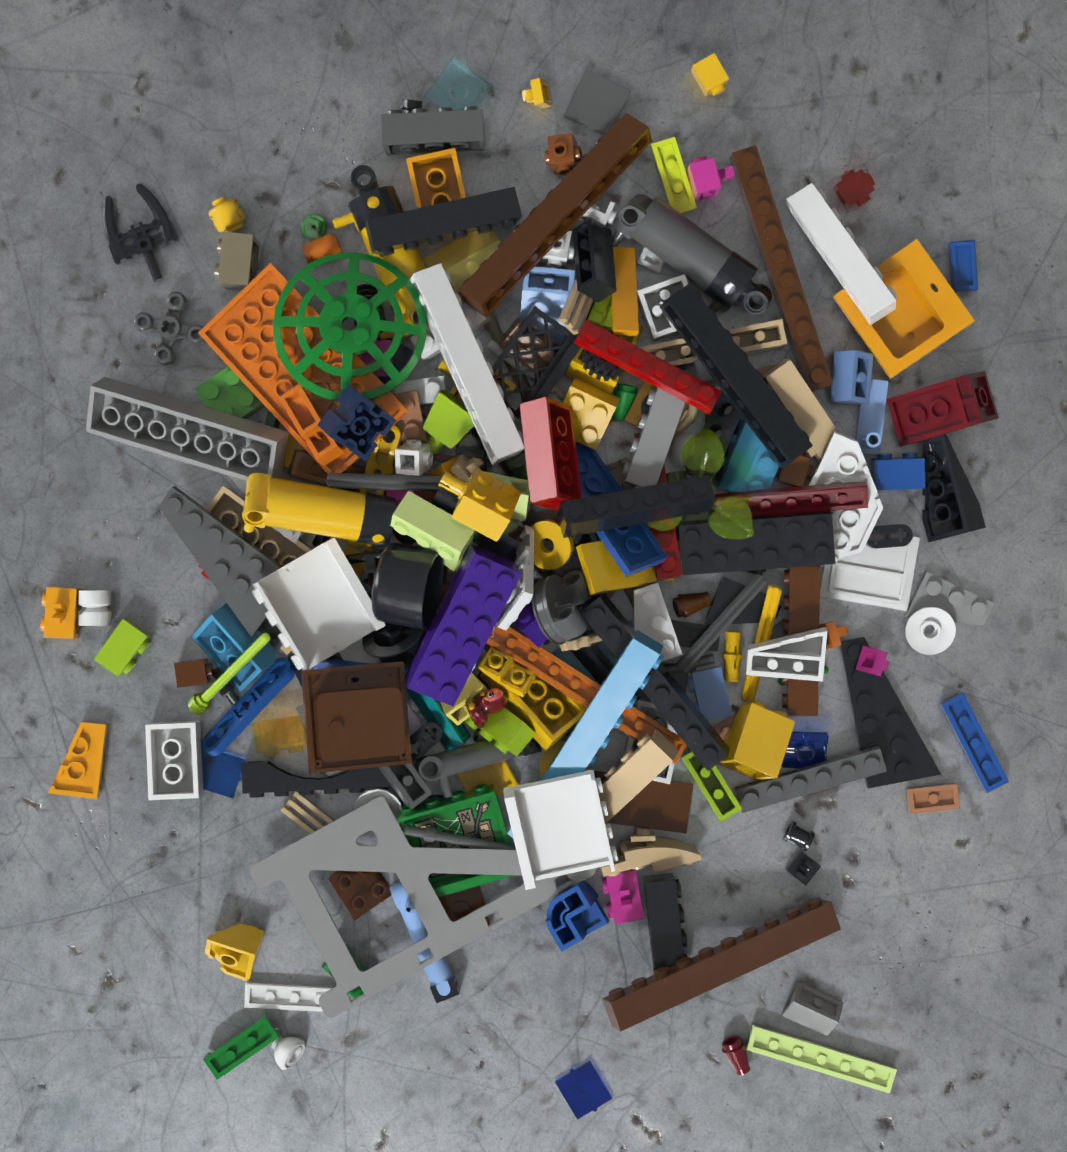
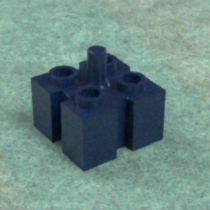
(356, 422)

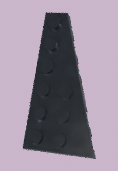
(883, 723)

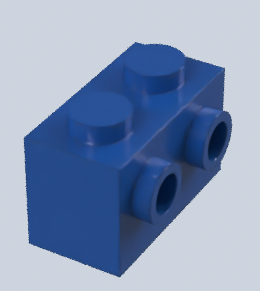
(898, 472)

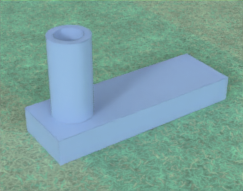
(871, 419)

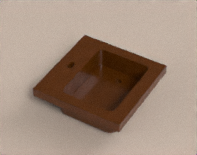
(356, 721)

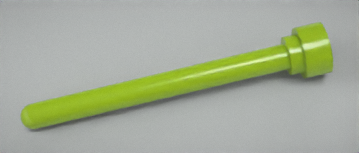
(201, 702)

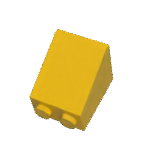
(757, 741)

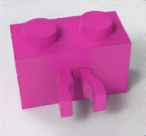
(706, 179)
(624, 897)

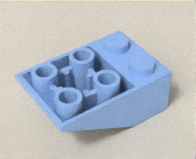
(547, 291)

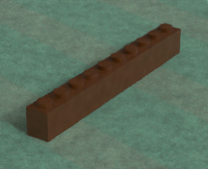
(555, 215)
(780, 268)
(720, 963)

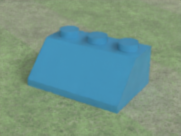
(750, 465)
(226, 640)

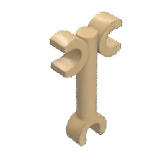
(583, 641)

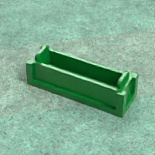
(241, 1047)

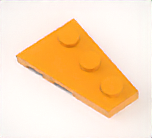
(83, 764)

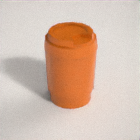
(321, 247)

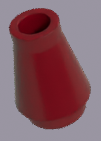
(736, 1053)

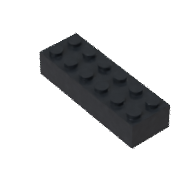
(776, 543)

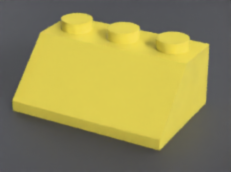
(464, 256)

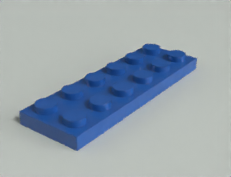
(630, 546)

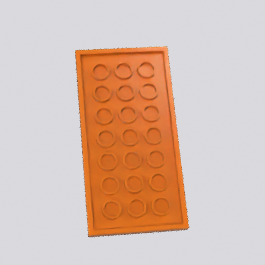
(247, 345)

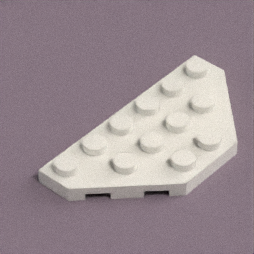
(846, 464)

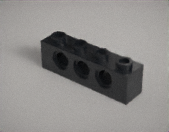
(732, 428)

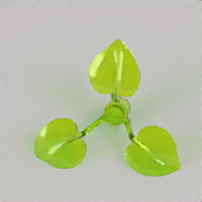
(733, 515)

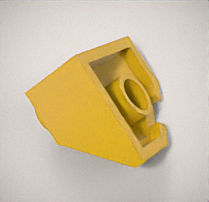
(236, 949)

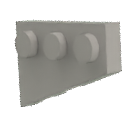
(958, 602)

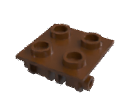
(359, 890)

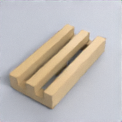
(579, 309)
(309, 804)

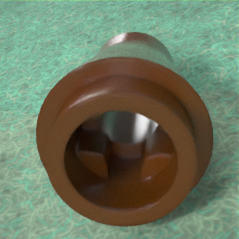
(688, 604)

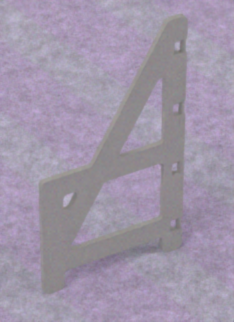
(336, 850)

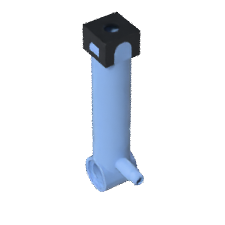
(441, 979)

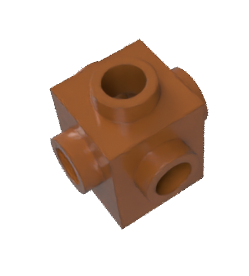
(562, 153)

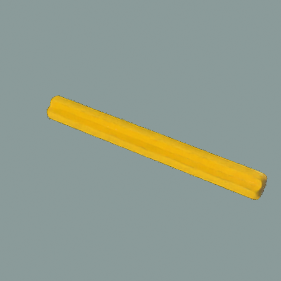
(763, 634)

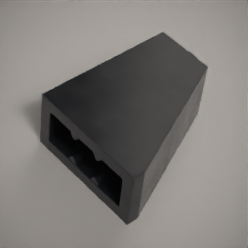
(726, 593)

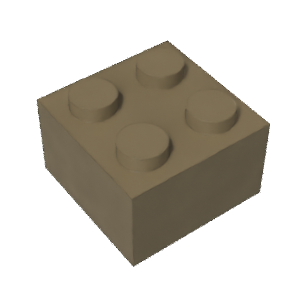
(237, 260)

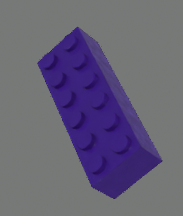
(462, 625)

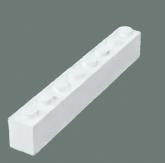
(467, 365)

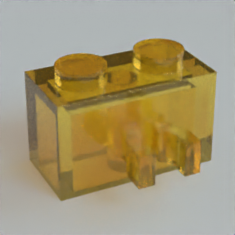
(279, 734)

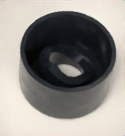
(407, 586)

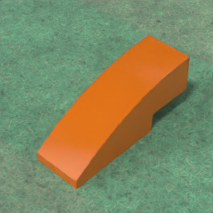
(305, 418)

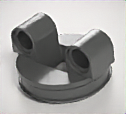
(565, 594)

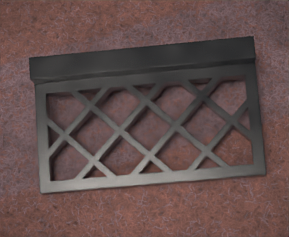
(551, 373)

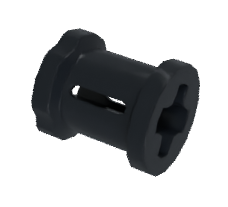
(798, 836)

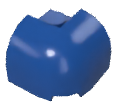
(575, 915)

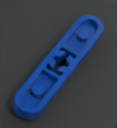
(239, 715)

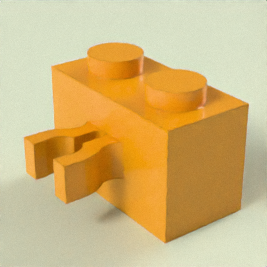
(60, 612)

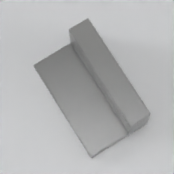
(813, 1009)

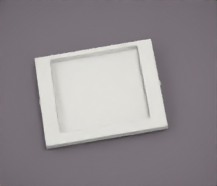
(873, 576)

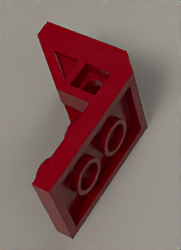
(942, 408)

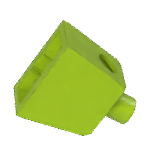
(447, 422)

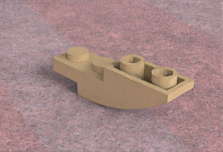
(659, 854)

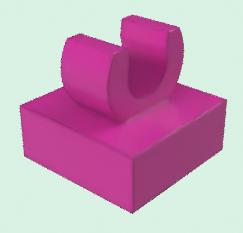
(872, 661)

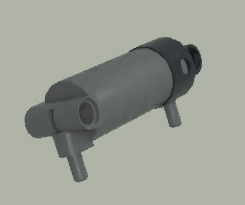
(692, 252)

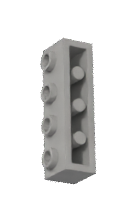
(654, 440)

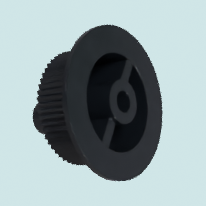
(394, 643)

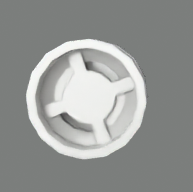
(94, 608)

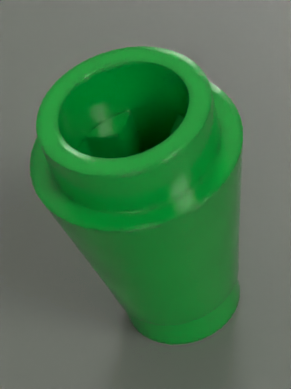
(627, 395)

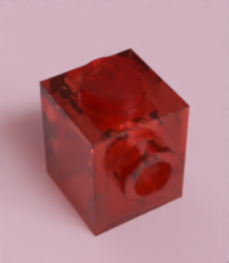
(854, 188)

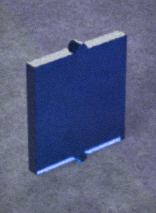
(221, 773)
(583, 1090)

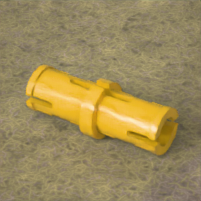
(732, 656)

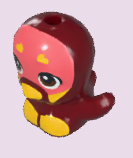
(486, 704)

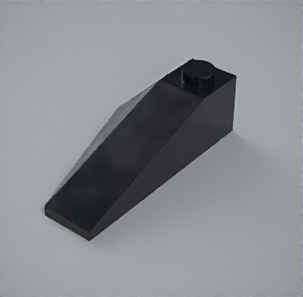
(949, 498)

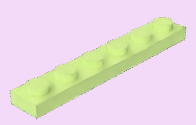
(821, 1058)

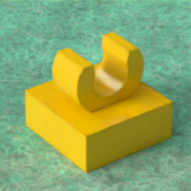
(538, 94)

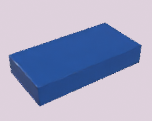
(963, 266)

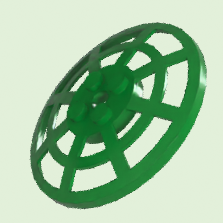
(354, 341)

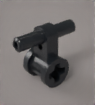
(370, 558)

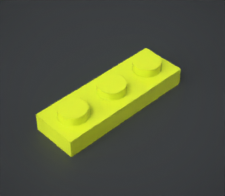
(673, 175)

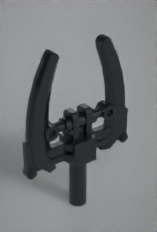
(143, 243)

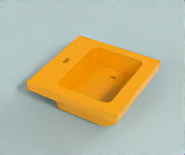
(921, 316)

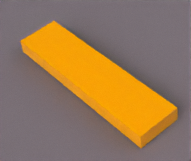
(624, 301)

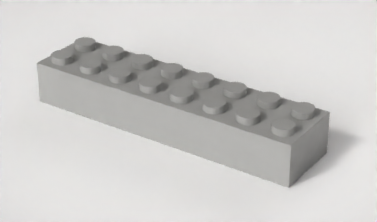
(184, 430)

